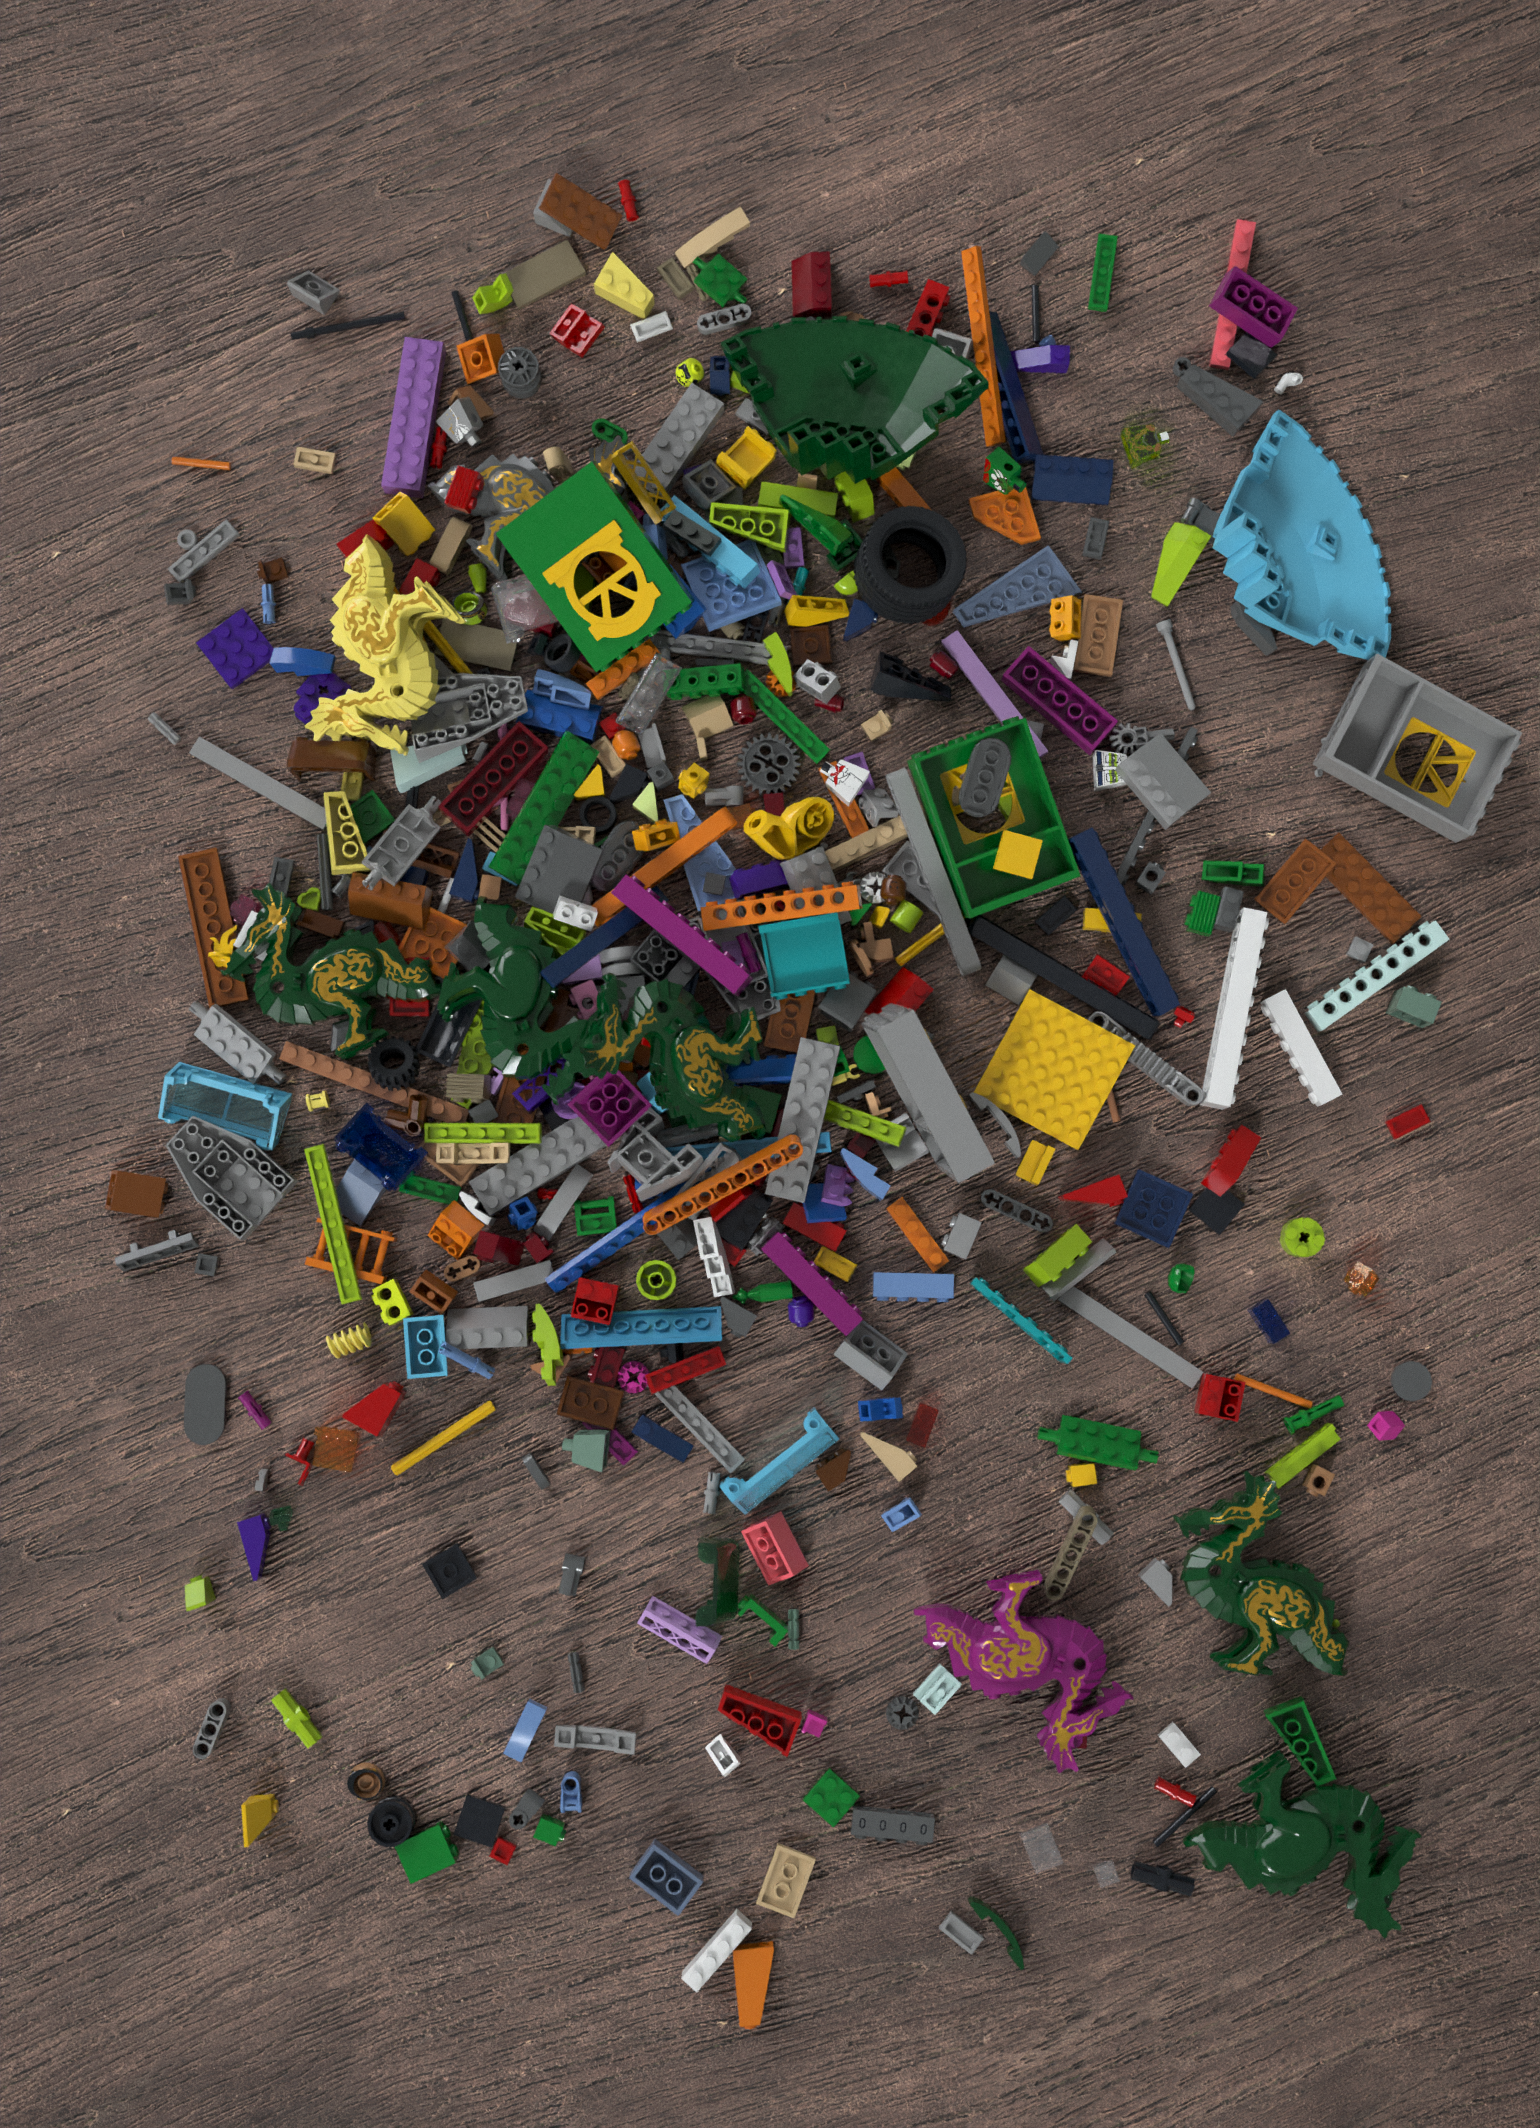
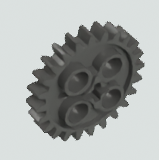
(778, 750)

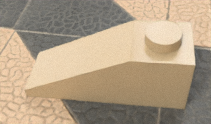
(893, 1457)

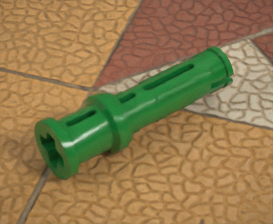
(1304, 1418)

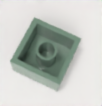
(1413, 1006)

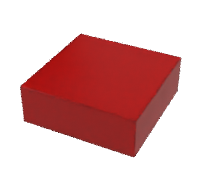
(503, 1850)

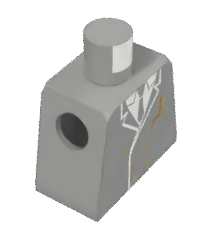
(461, 422)

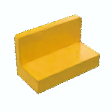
(1035, 1162)

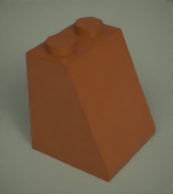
(136, 1193)

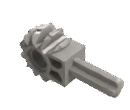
(1138, 737)

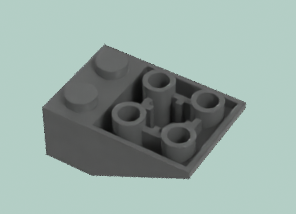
(662, 960)

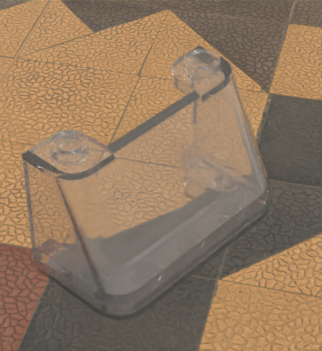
(520, 608)

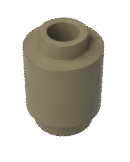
(733, 630)

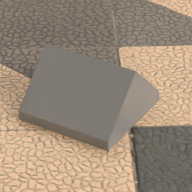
(313, 291)
(1011, 979)

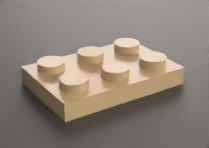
(785, 1880)

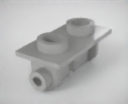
(768, 1229)

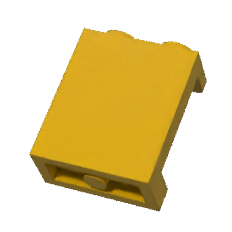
(746, 457)
(404, 523)

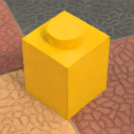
(1081, 1474)

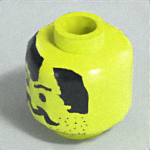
(689, 372)

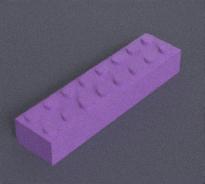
(413, 417)

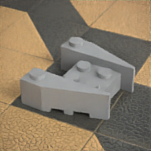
(650, 1161)

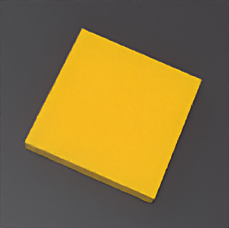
(1017, 854)

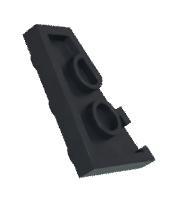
(742, 1220)

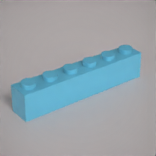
(727, 556)

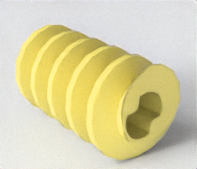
(350, 1341)

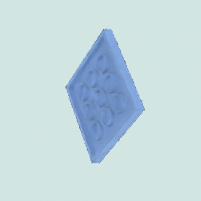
(725, 600)

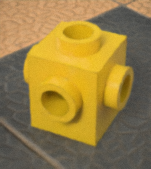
(693, 780)

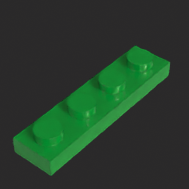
(1102, 272)

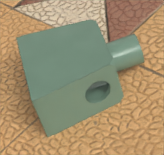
(589, 1448)

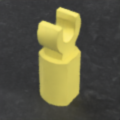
(843, 1077)

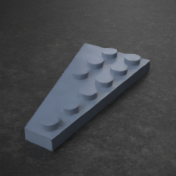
(1020, 589)

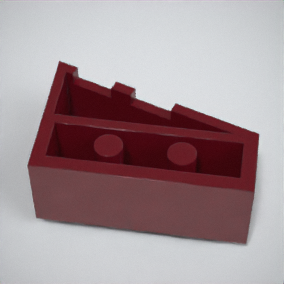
(499, 1248)

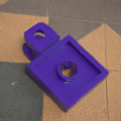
(310, 693)

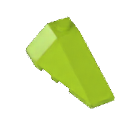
(1178, 555)

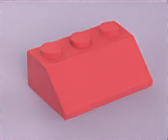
(774, 1548)

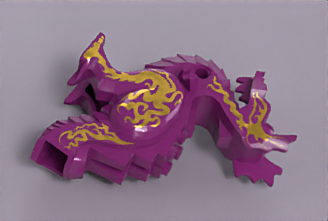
(1026, 1654)

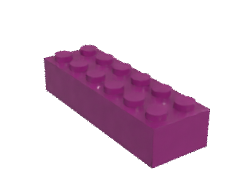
(1059, 700)
(811, 1283)

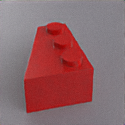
(1231, 1160)

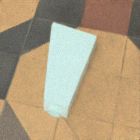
(411, 773)

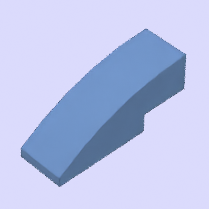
(561, 690)
(525, 1730)

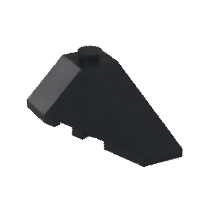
(899, 681)

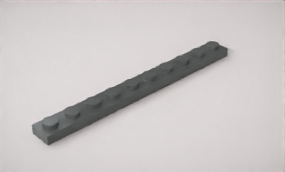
(1147, 824)

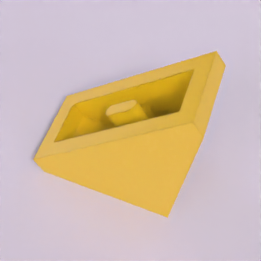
(591, 786)

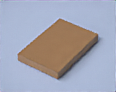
(457, 1172)

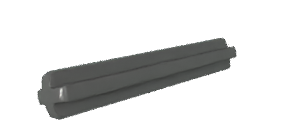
(325, 872)

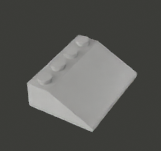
(1162, 781)

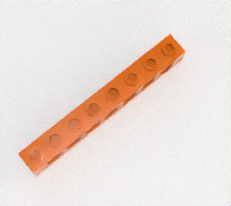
(712, 920)

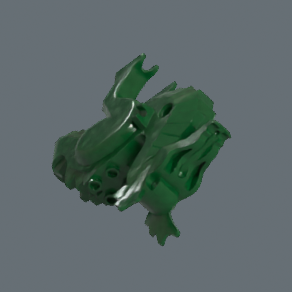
(515, 1001)
(1303, 1836)

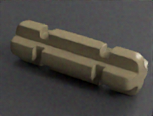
(693, 273)
(629, 685)

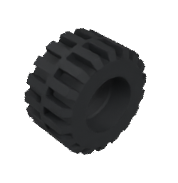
(393, 1049)

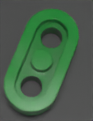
(610, 432)

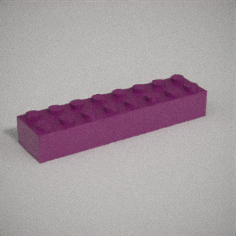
(678, 932)

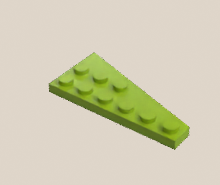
(473, 1055)

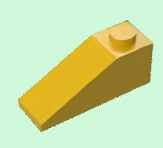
(814, 610)

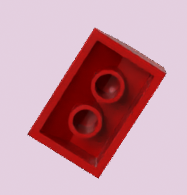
(904, 990)

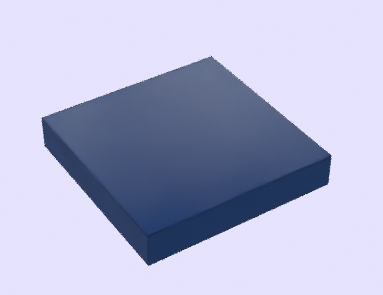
(820, 1211)

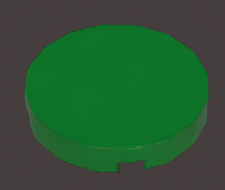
(866, 1057)

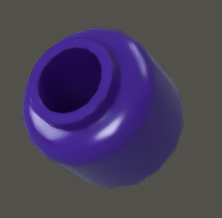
(801, 1311)

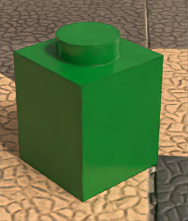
(550, 1830)

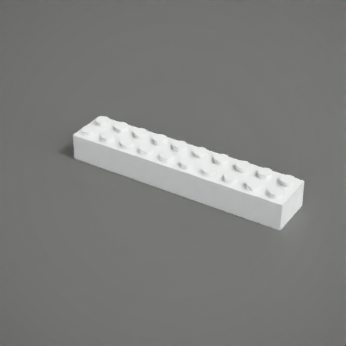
(1233, 1009)

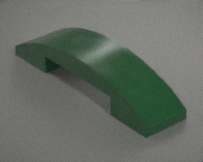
(983, 1910)

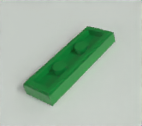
(431, 1189)

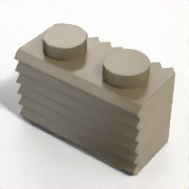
(468, 1087)

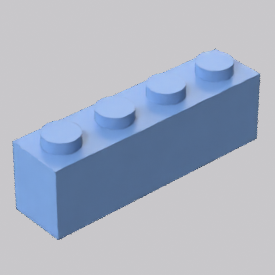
(913, 1285)

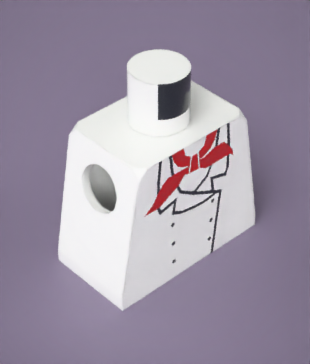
(844, 779)

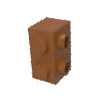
(433, 1292)

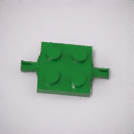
(720, 280)

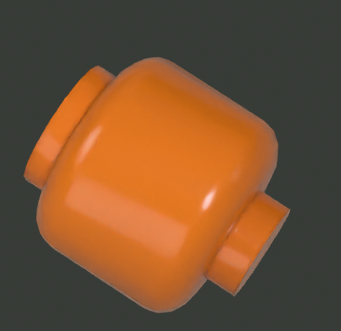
(626, 744)

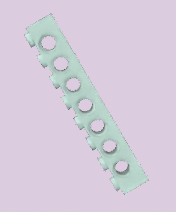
(1430, 931)

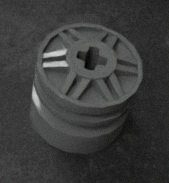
(522, 382)

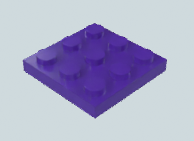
(236, 648)

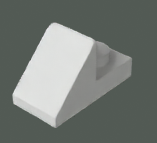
(1065, 665)

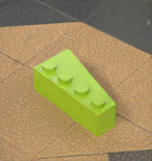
(856, 497)

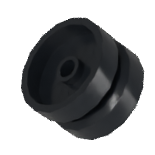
(395, 1832)

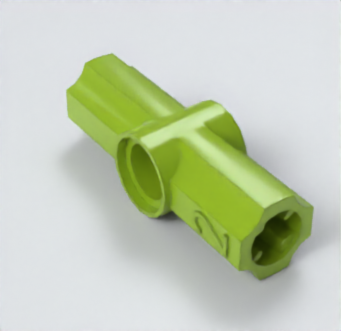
(296, 1718)

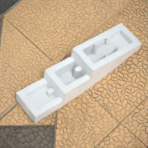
(714, 1256)

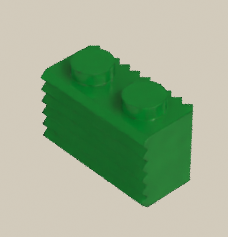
(1203, 913)

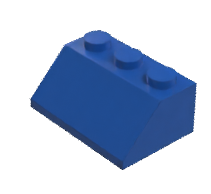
(687, 620)

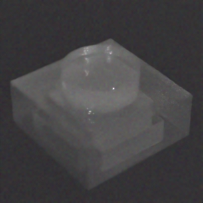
(1106, 1873)

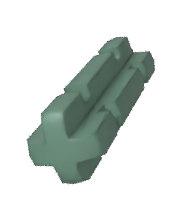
(793, 1629)

